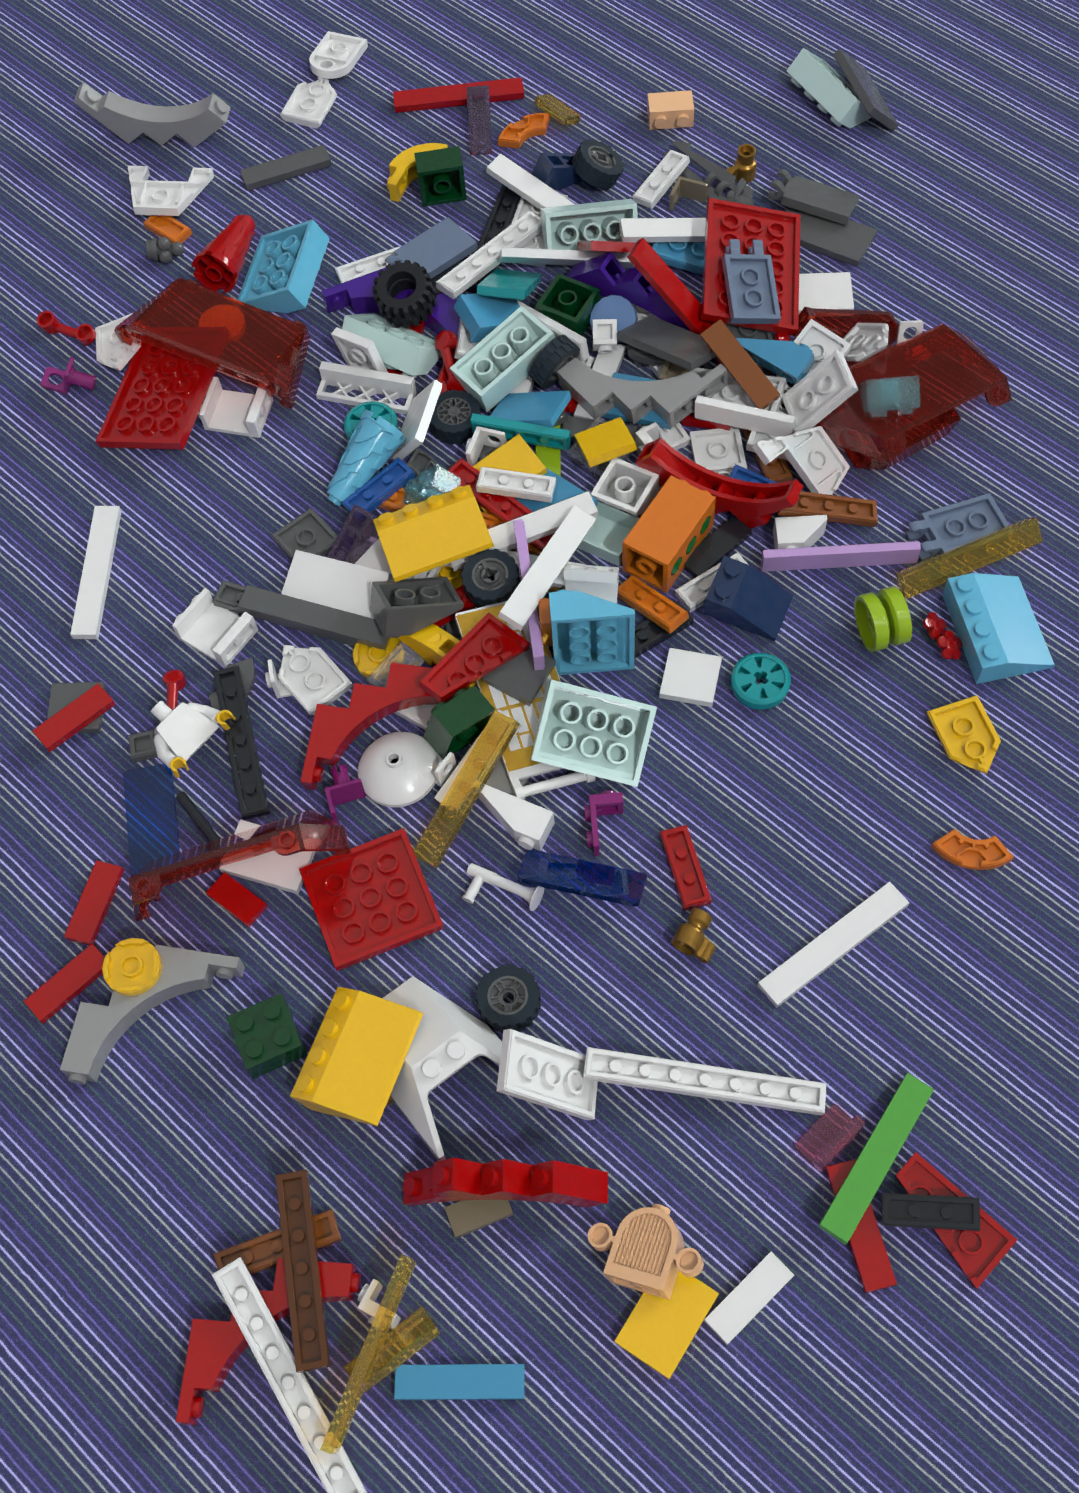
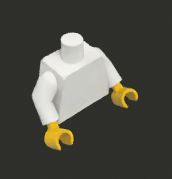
(185, 731)

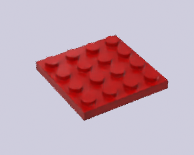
(371, 899)

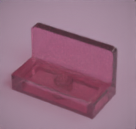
(829, 1137)

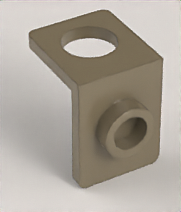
(689, 189)

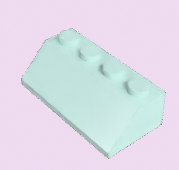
(828, 88)
(584, 222)
(397, 346)
(502, 358)

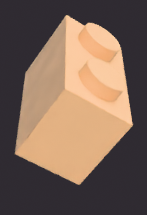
(670, 110)

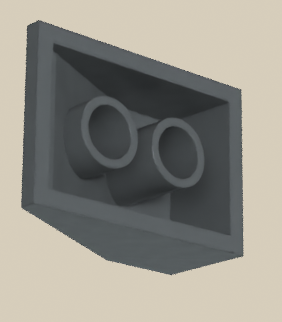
(412, 604)

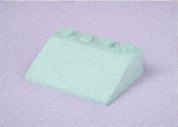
(593, 732)

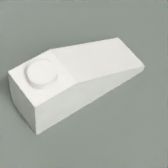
(521, 819)

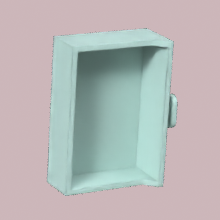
(608, 533)

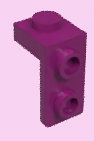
(601, 804)

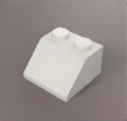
(627, 487)

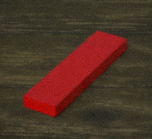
(866, 1240)

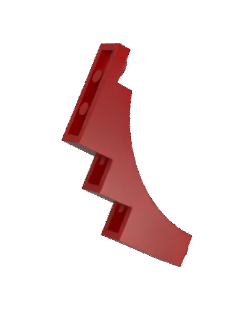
(338, 727)
(218, 1344)

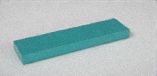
(531, 433)

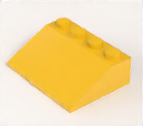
(432, 532)
(356, 1056)

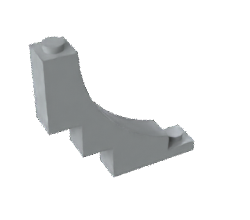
(161, 123)
(669, 397)
(101, 1026)

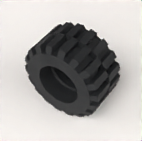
(400, 278)

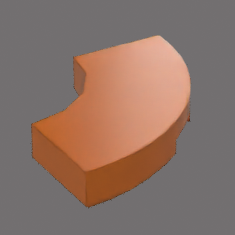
(530, 126)
(972, 853)

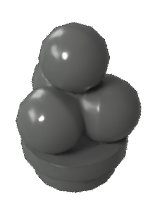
(163, 249)

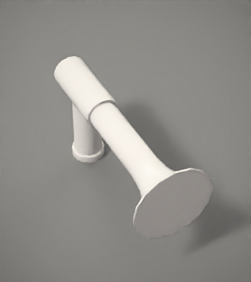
(480, 874)

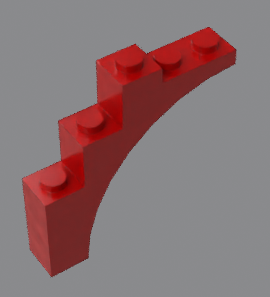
(746, 500)
(506, 1180)

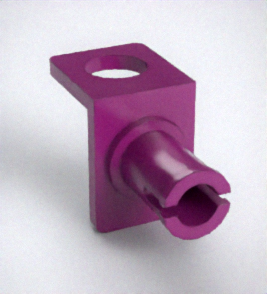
(69, 377)
(343, 790)

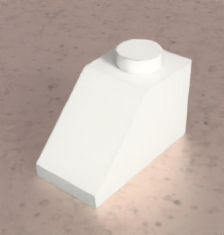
(798, 531)

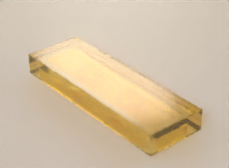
(400, 1345)

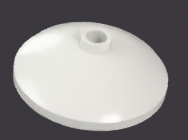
(398, 782)

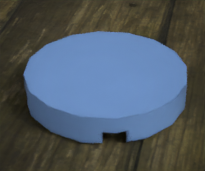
(615, 308)

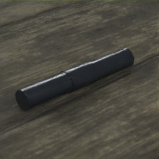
(197, 817)

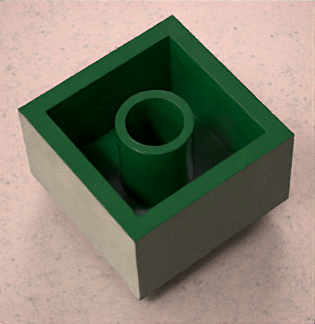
(440, 176)
(569, 303)
(458, 721)
(267, 1036)

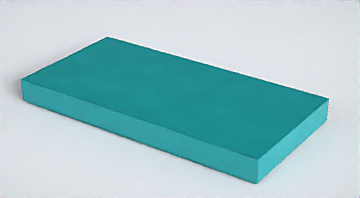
(509, 284)

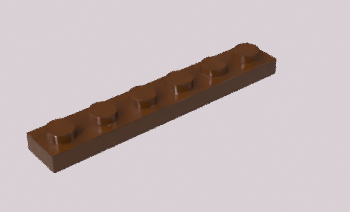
(302, 1272)

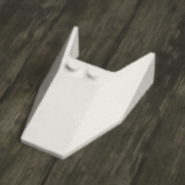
(441, 1047)

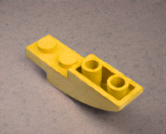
(432, 644)

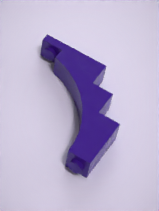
(612, 279)
(360, 297)

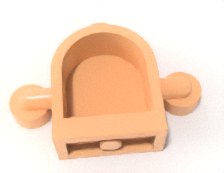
(646, 1251)

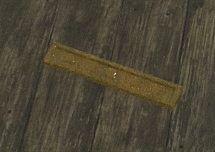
(969, 557)
(466, 789)
(368, 1355)

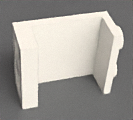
(235, 411)
(593, 580)
(214, 629)

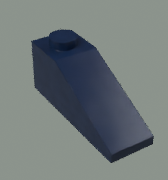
(556, 170)

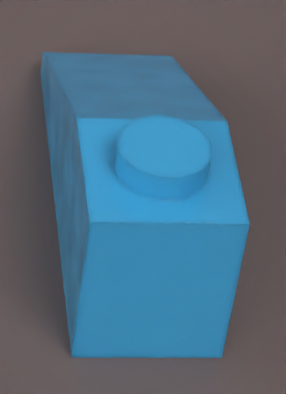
(780, 357)

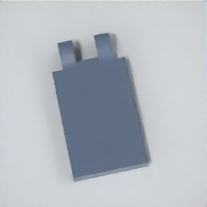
(436, 248)
(750, 285)
(956, 525)

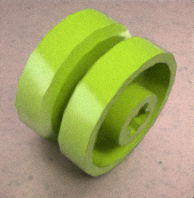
(883, 619)

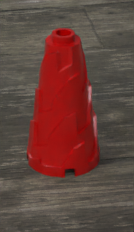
(224, 256)

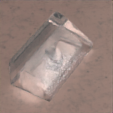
(401, 654)

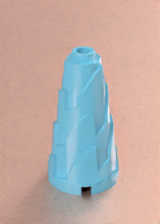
(365, 454)

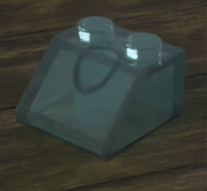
(890, 395)

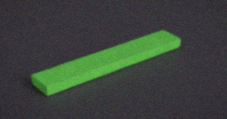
(875, 1159)

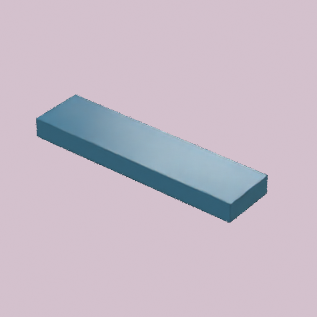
(460, 1382)

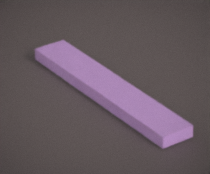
(840, 556)
(533, 622)

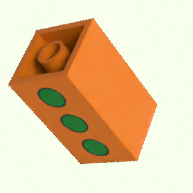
(668, 533)

